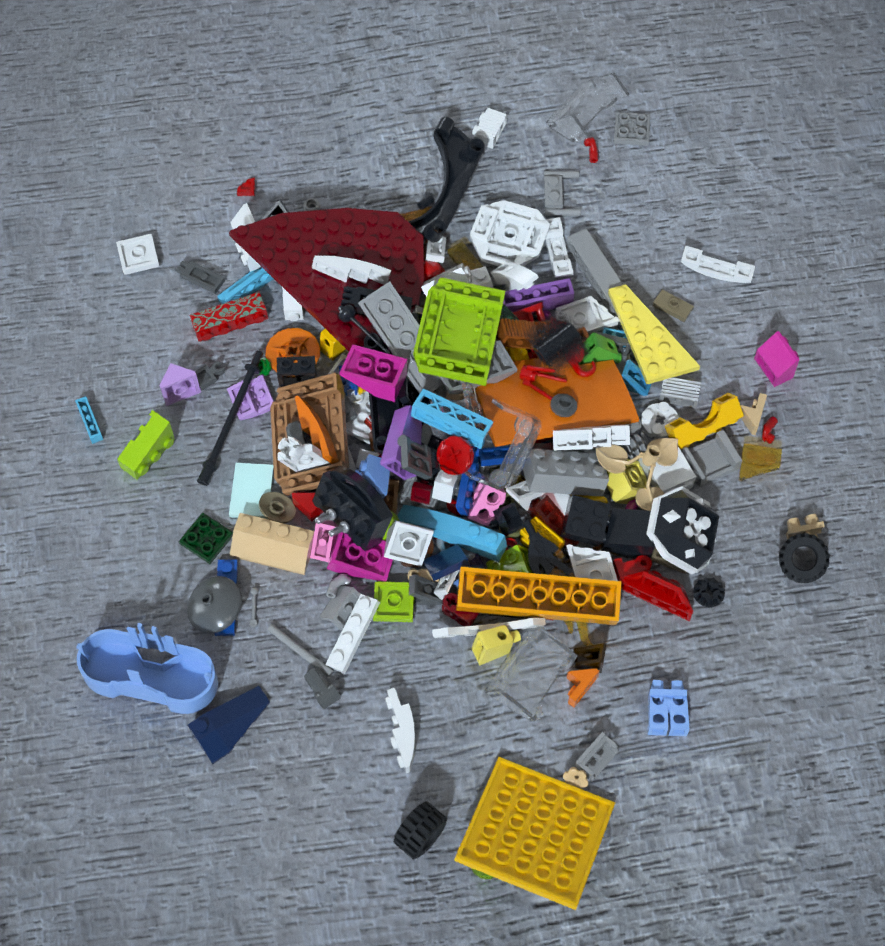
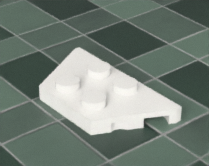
(588, 314)
(591, 563)

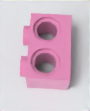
(481, 501)

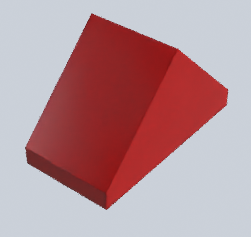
(304, 503)

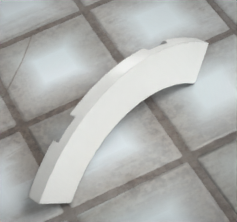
(472, 630)

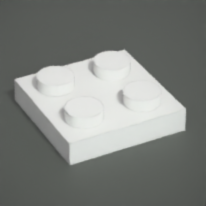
(137, 254)

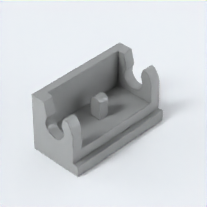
(597, 756)

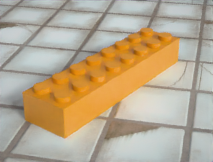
(538, 596)

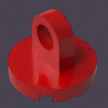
(455, 455)

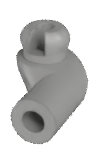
(333, 587)

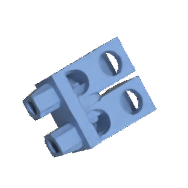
(665, 702)

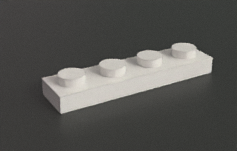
(352, 633)

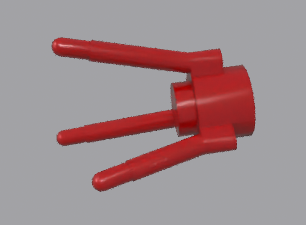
(530, 373)

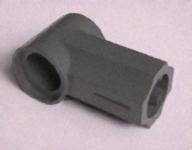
(325, 693)

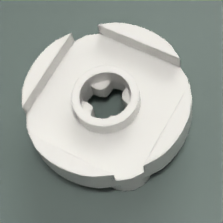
(649, 417)

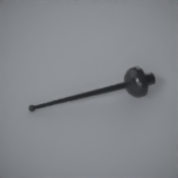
(347, 314)

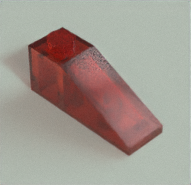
(550, 514)

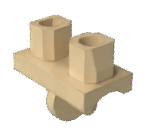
(812, 526)

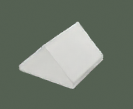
(407, 543)

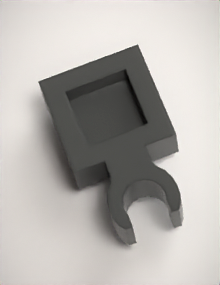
(207, 375)

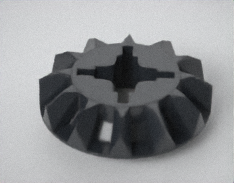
(704, 598)

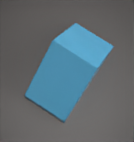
(634, 379)

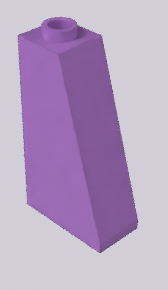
(401, 425)

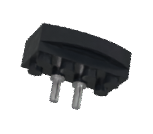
(352, 506)

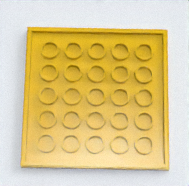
(535, 832)

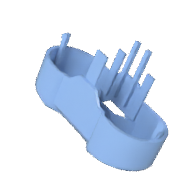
(115, 668)

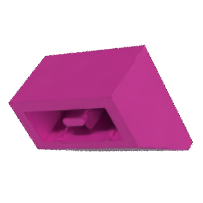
(777, 359)

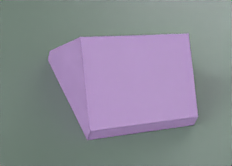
(178, 384)

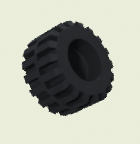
(811, 542)
(420, 830)

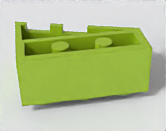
(147, 447)

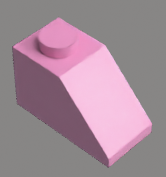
(322, 542)

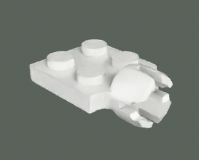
(299, 456)

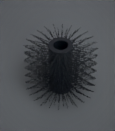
(557, 343)

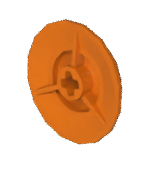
(292, 340)

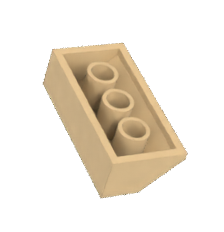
(271, 543)

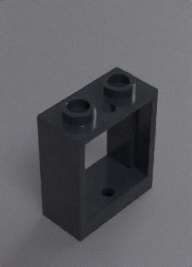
(288, 370)

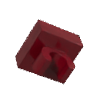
(421, 492)

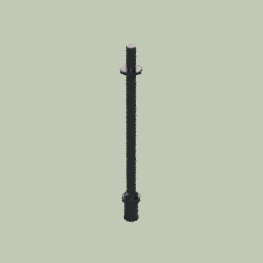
(209, 466)

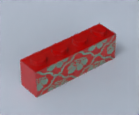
(229, 316)

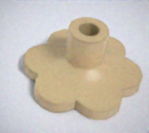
(576, 777)

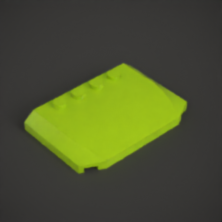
(458, 331)

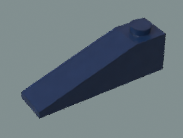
(224, 725)

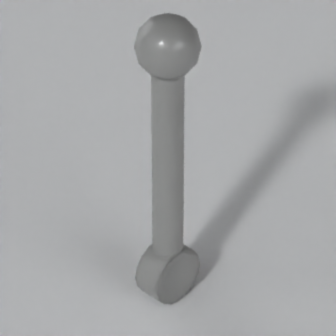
(253, 623)

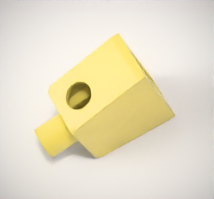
(494, 643)

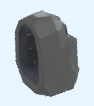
(294, 430)

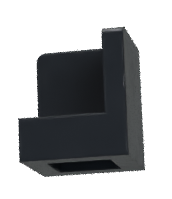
(508, 519)

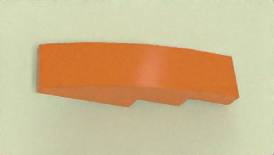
(316, 429)

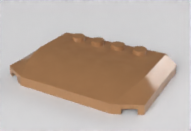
(327, 399)

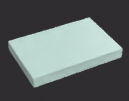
(248, 486)

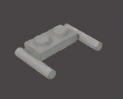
(553, 193)

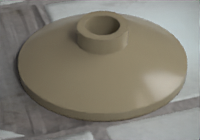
(277, 507)

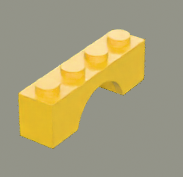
(724, 411)

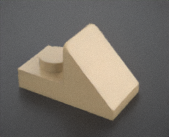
(753, 415)

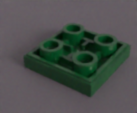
(206, 538)

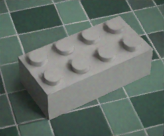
(565, 473)

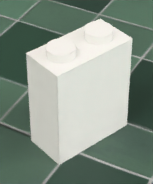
(671, 476)

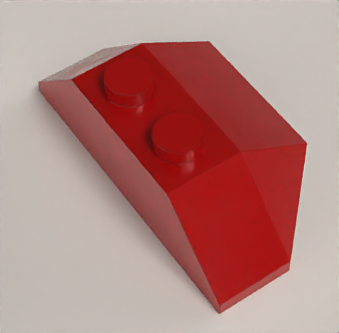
(658, 591)

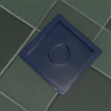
(446, 562)

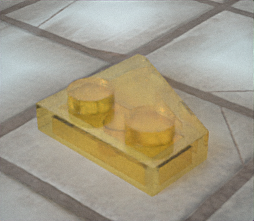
(758, 460)

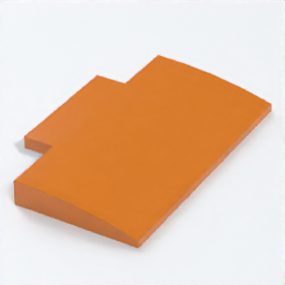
(599, 398)

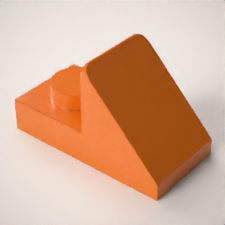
(583, 680)

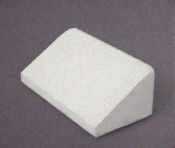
(445, 584)

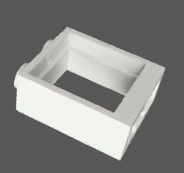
(458, 273)

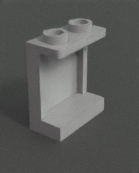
(713, 459)

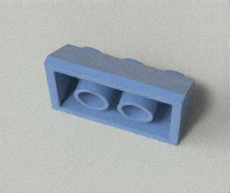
(375, 474)

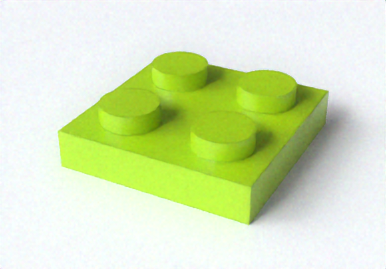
(395, 602)

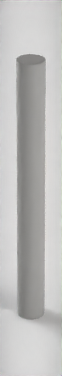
(300, 650)

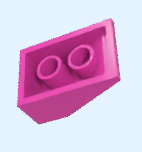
(375, 371)
(355, 562)

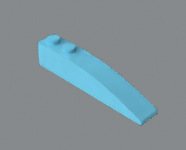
(456, 531)

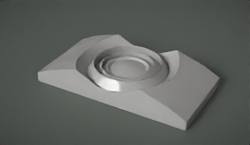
(500, 368)

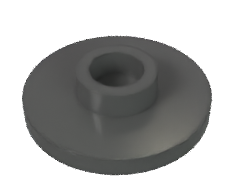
(563, 405)

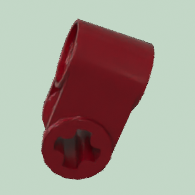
(462, 617)

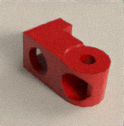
(625, 568)

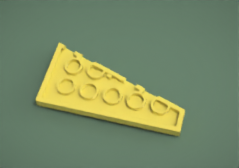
(652, 344)

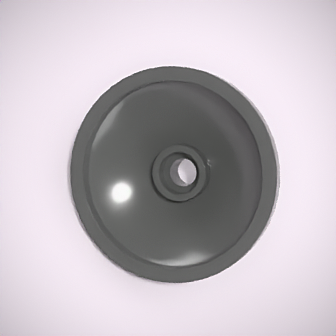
(220, 610)

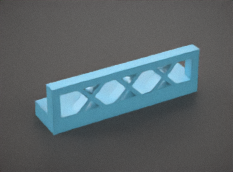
(245, 286)
(445, 422)

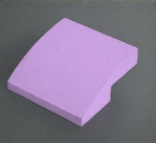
(256, 400)

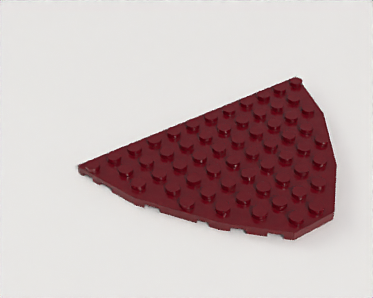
(290, 240)

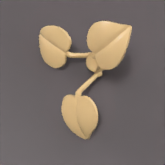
(660, 451)

